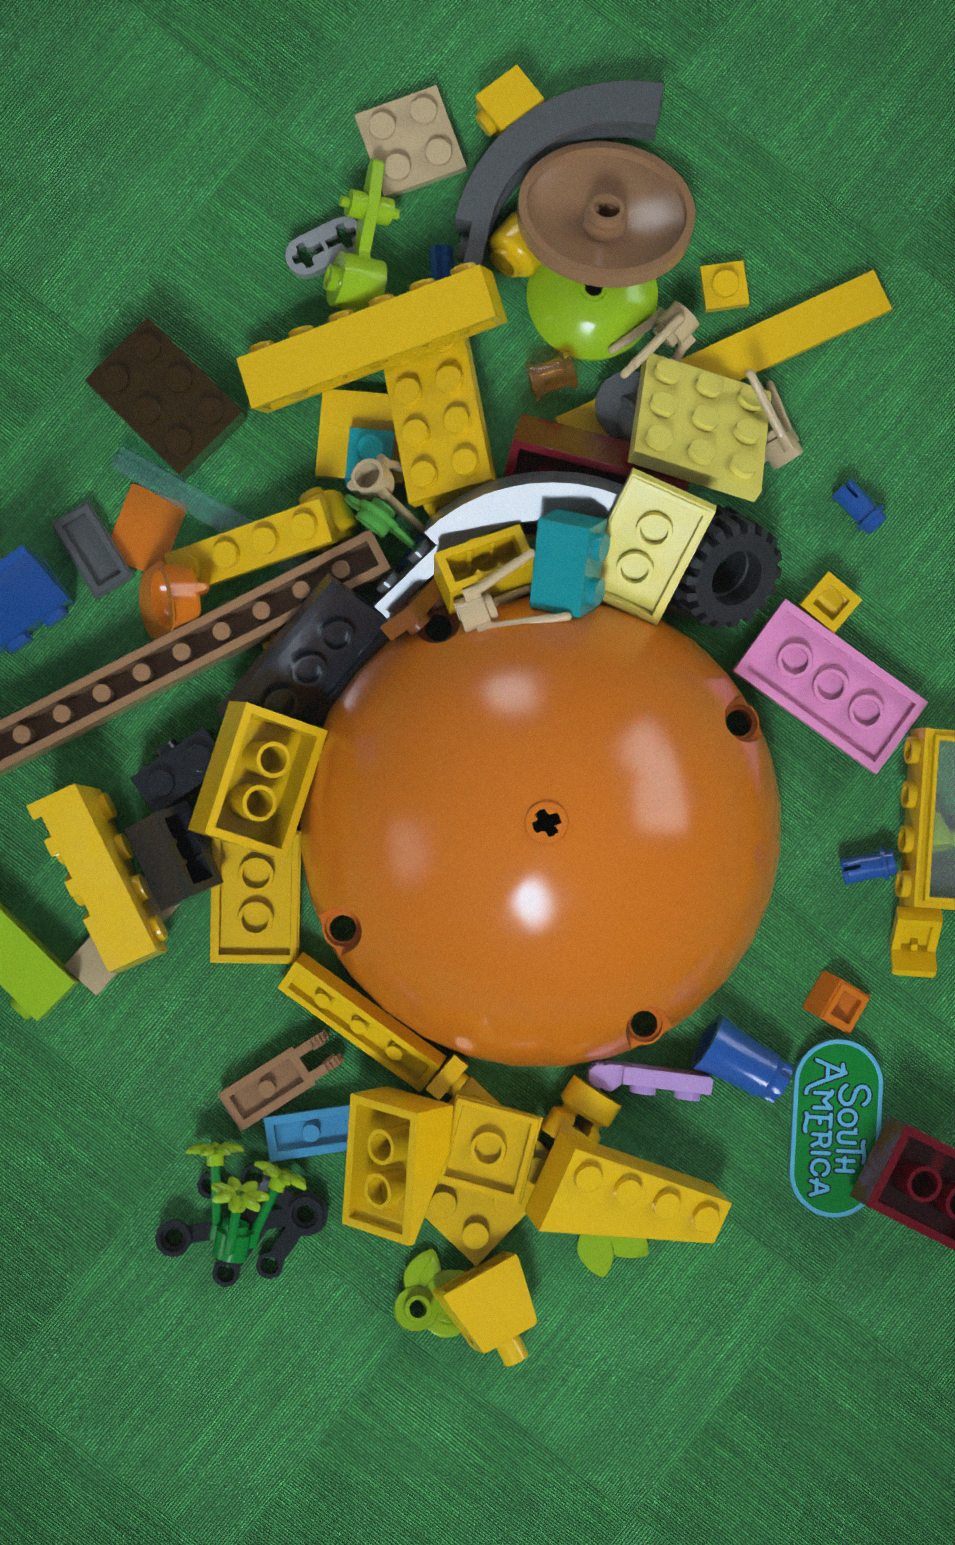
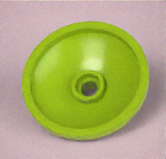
(586, 323)

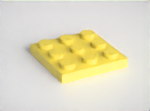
(699, 428)

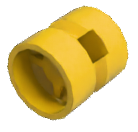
(589, 1102)

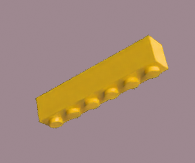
(372, 338)

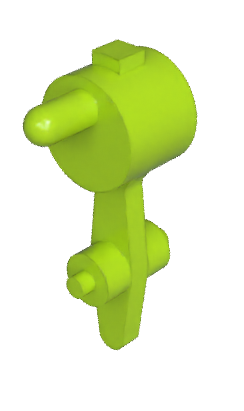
(356, 276)

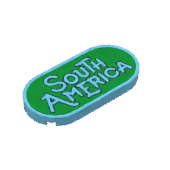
(833, 1124)

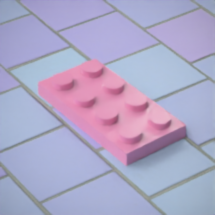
(829, 686)

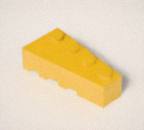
(102, 875)
(620, 1195)

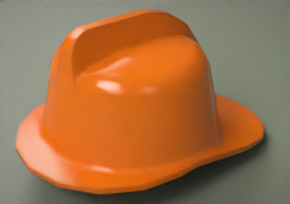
(169, 598)

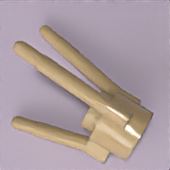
(673, 327)
(782, 440)
(373, 479)
(479, 609)

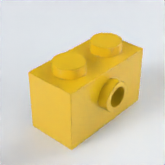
(477, 559)

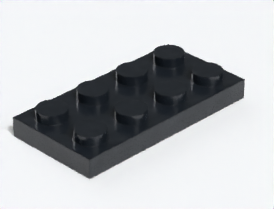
(313, 655)

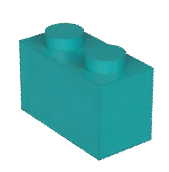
(569, 562)

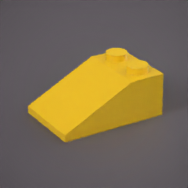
(393, 1160)

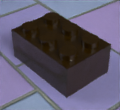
(165, 399)

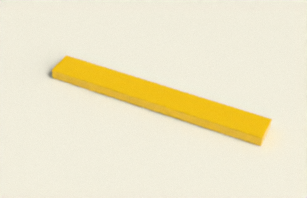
(776, 337)

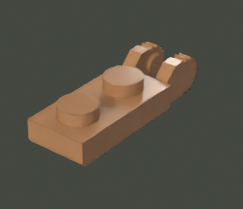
(276, 1082)

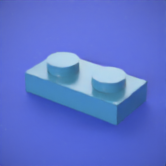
(307, 1132)

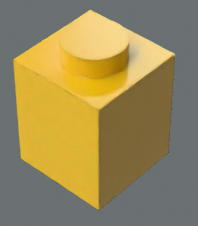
(505, 101)

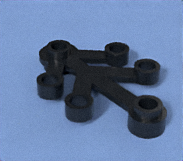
(277, 1218)

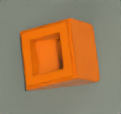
(836, 1001)

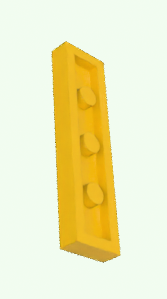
(258, 543)
(361, 1022)

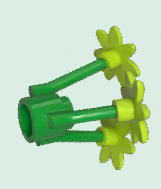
(232, 1236)

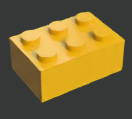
(258, 779)

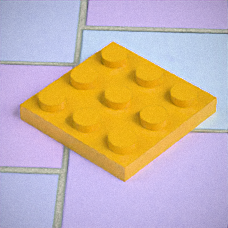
(474, 1220)

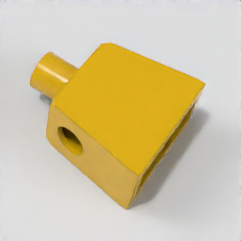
(491, 1306)

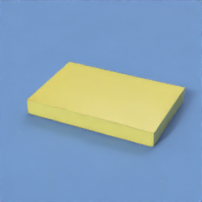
(651, 544)

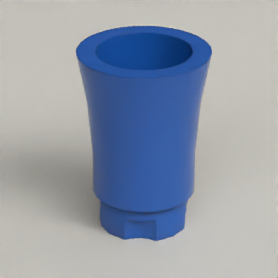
(741, 1060)

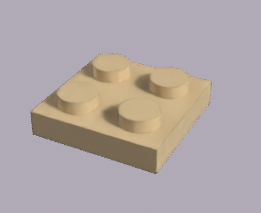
(412, 140)

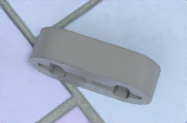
(317, 239)

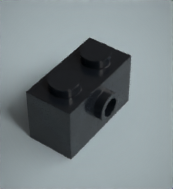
(176, 771)
(172, 856)

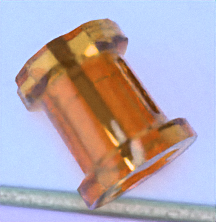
(551, 375)

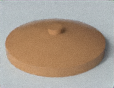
(605, 214)

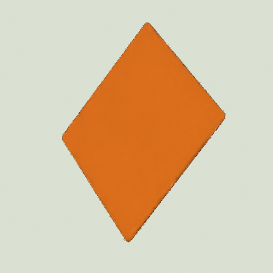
(146, 528)

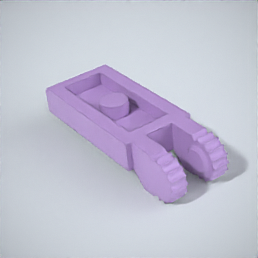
(646, 1078)

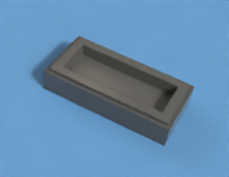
(92, 550)

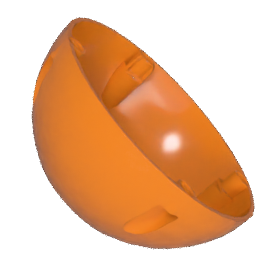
(522, 937)

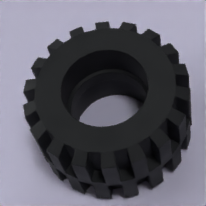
(742, 581)

